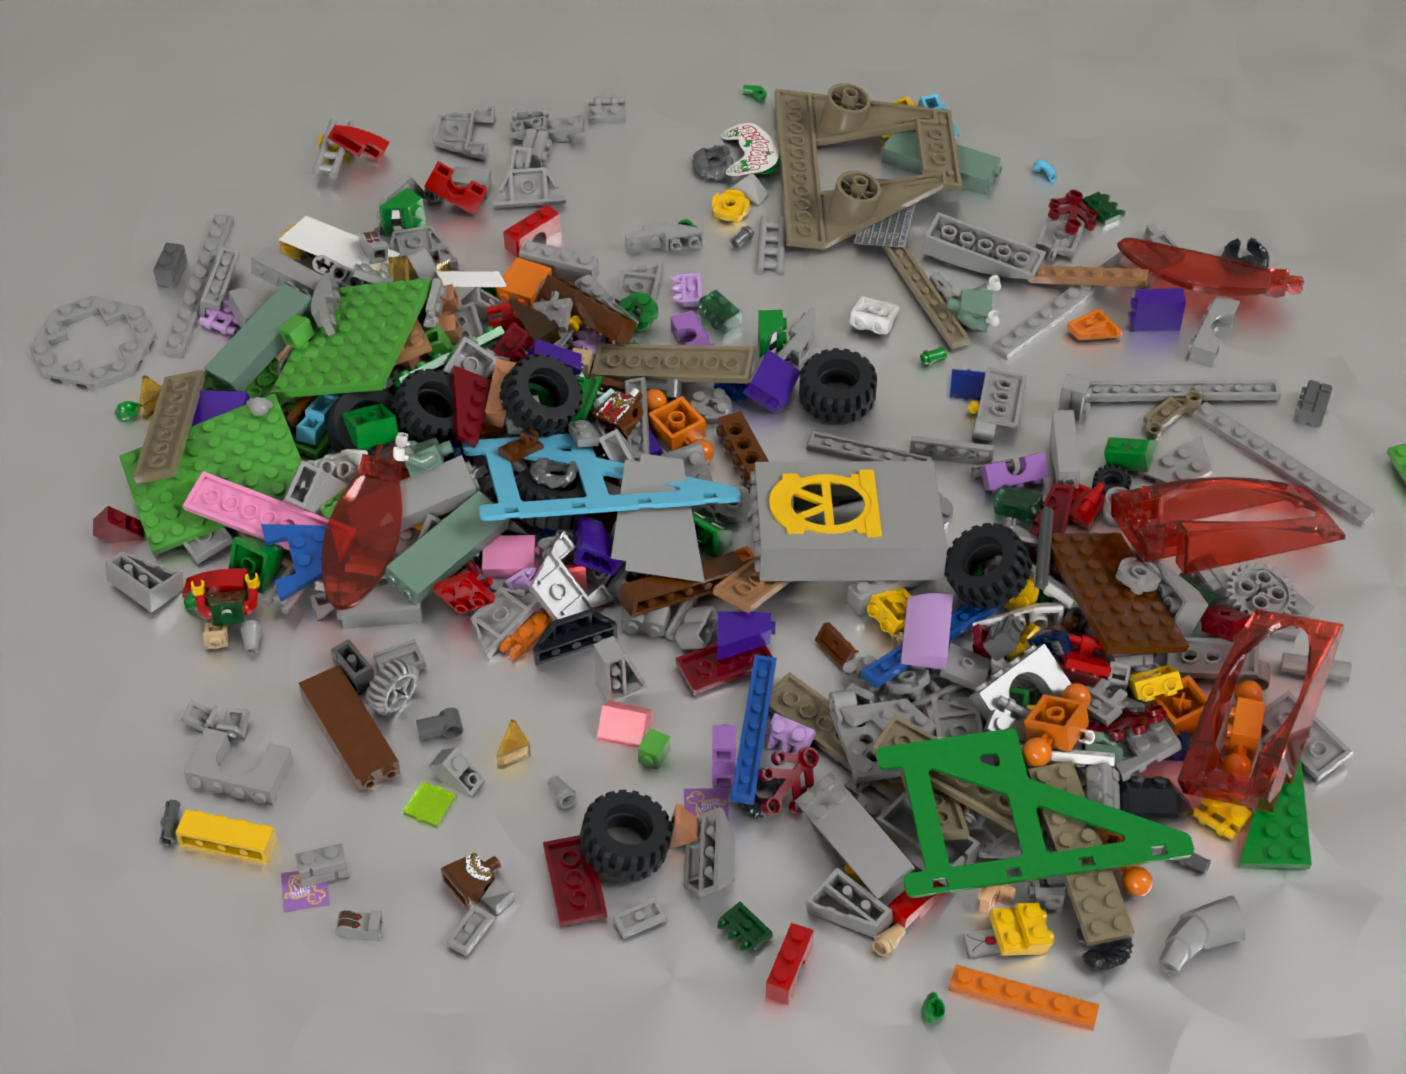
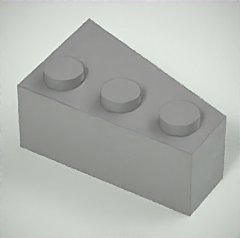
(142, 581)
(614, 670)
(849, 905)

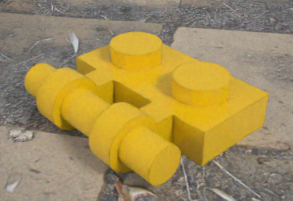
(1229, 814)

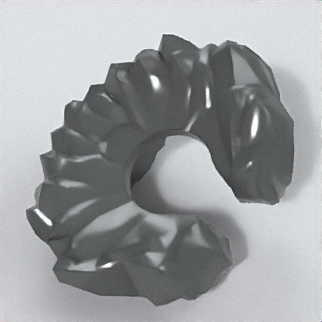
(705, 169)
(541, 472)

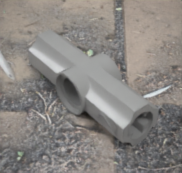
(1298, 665)

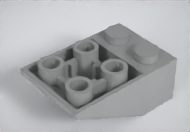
(311, 488)

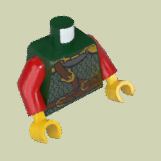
(227, 606)

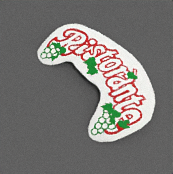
(758, 147)

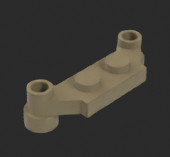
(1169, 411)

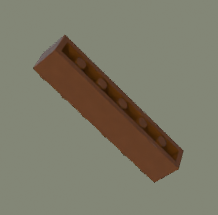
(592, 311)
(661, 591)

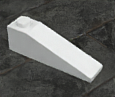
(341, 465)
(1041, 614)

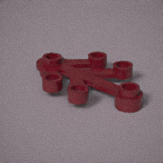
(1075, 200)
(1128, 719)
(791, 777)

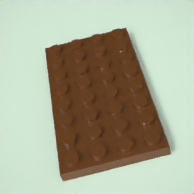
(1116, 615)

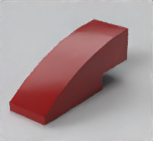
(358, 141)
(218, 581)
(907, 909)

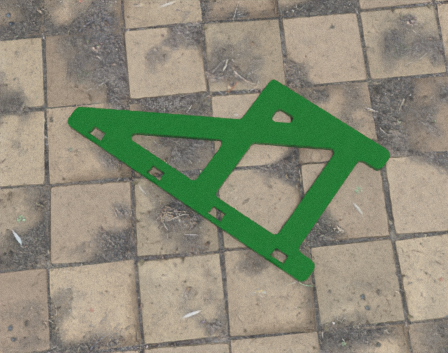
(961, 760)

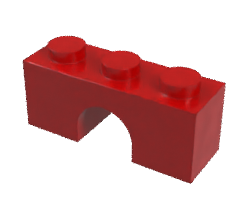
(465, 197)
(542, 222)
(788, 962)

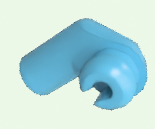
(1048, 168)

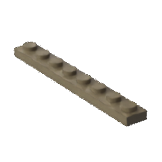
(927, 296)

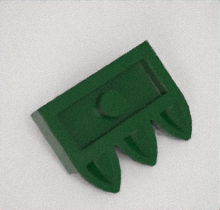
(1106, 210)
(745, 926)

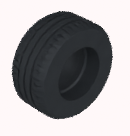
(337, 430)

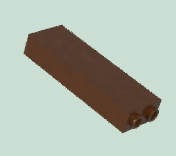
(349, 728)

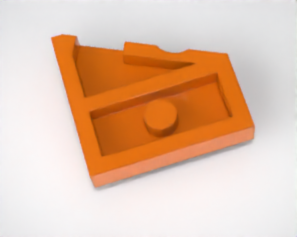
(1094, 326)

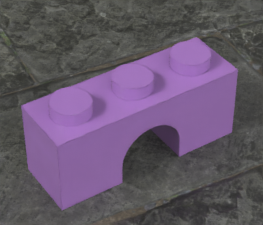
(689, 329)
(1032, 469)
(723, 755)

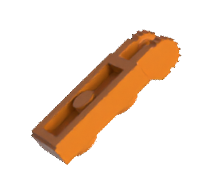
(526, 635)

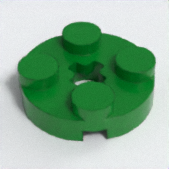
(645, 303)

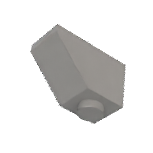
(481, 300)

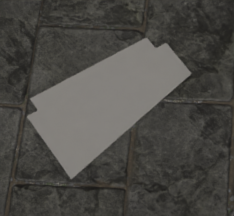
(656, 538)

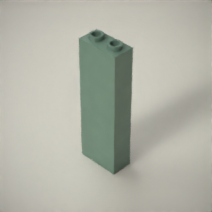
(976, 167)
(258, 340)
(444, 549)

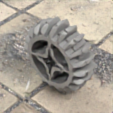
(392, 686)

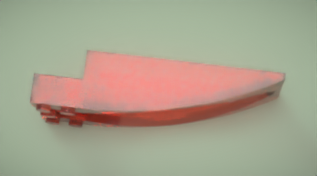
(1217, 543)
(1282, 754)

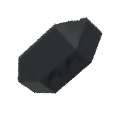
(573, 635)
(1153, 798)

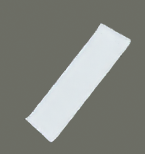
(472, 279)

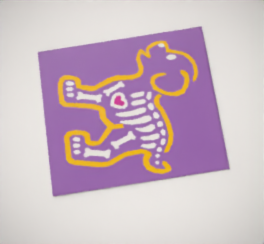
(706, 799)
(301, 898)

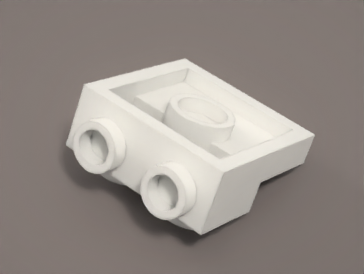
(873, 315)

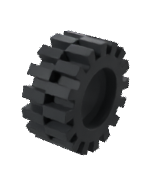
(1112, 475)

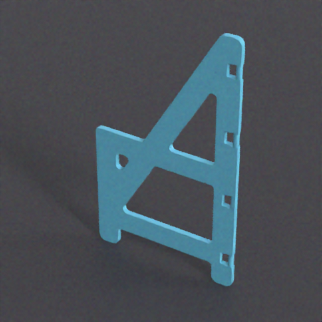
(591, 474)

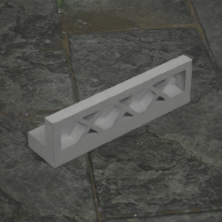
(219, 280)
(952, 450)

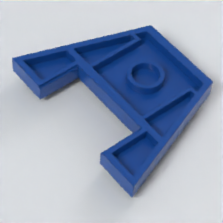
(306, 552)

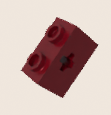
(1224, 622)

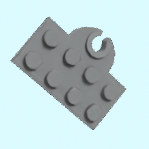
(1322, 749)

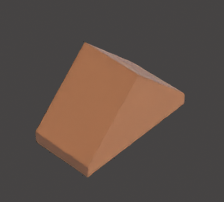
(684, 827)

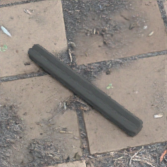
(1044, 548)

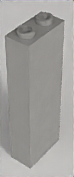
(436, 491)

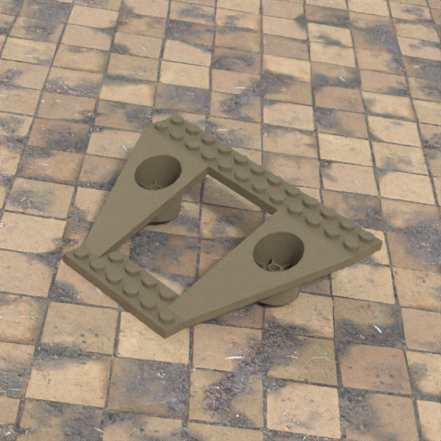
(859, 200)

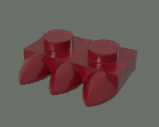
(511, 341)

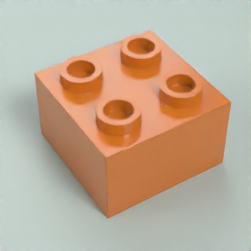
(1184, 707)

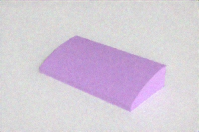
(927, 630)

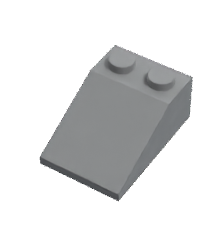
(1181, 600)

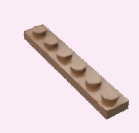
(1091, 276)

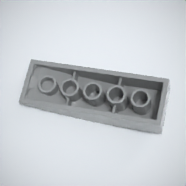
(980, 249)
(854, 835)

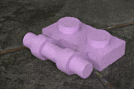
(224, 314)

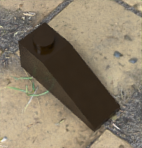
(536, 323)

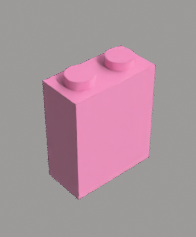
(509, 556)

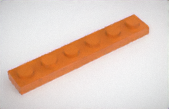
(1024, 997)

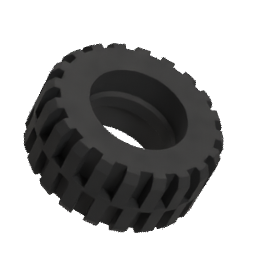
(553, 377)
(834, 404)
(412, 418)
(531, 491)
(1000, 583)
(622, 859)

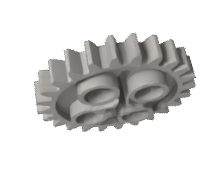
(1262, 589)

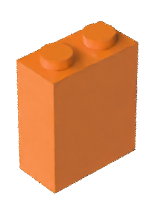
(523, 282)

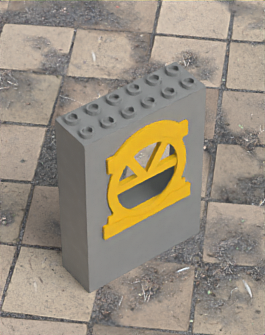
(892, 539)

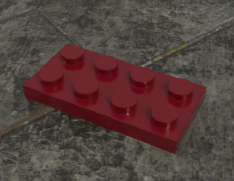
(705, 672)
(573, 883)

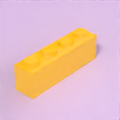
(226, 836)

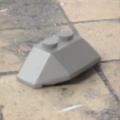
(712, 857)

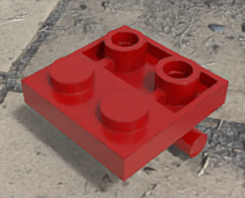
(506, 318)
(1087, 505)
(465, 592)
(1085, 659)

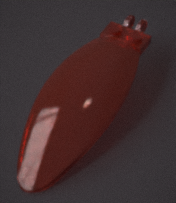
(1208, 272)
(363, 531)

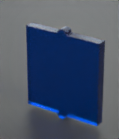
(966, 384)

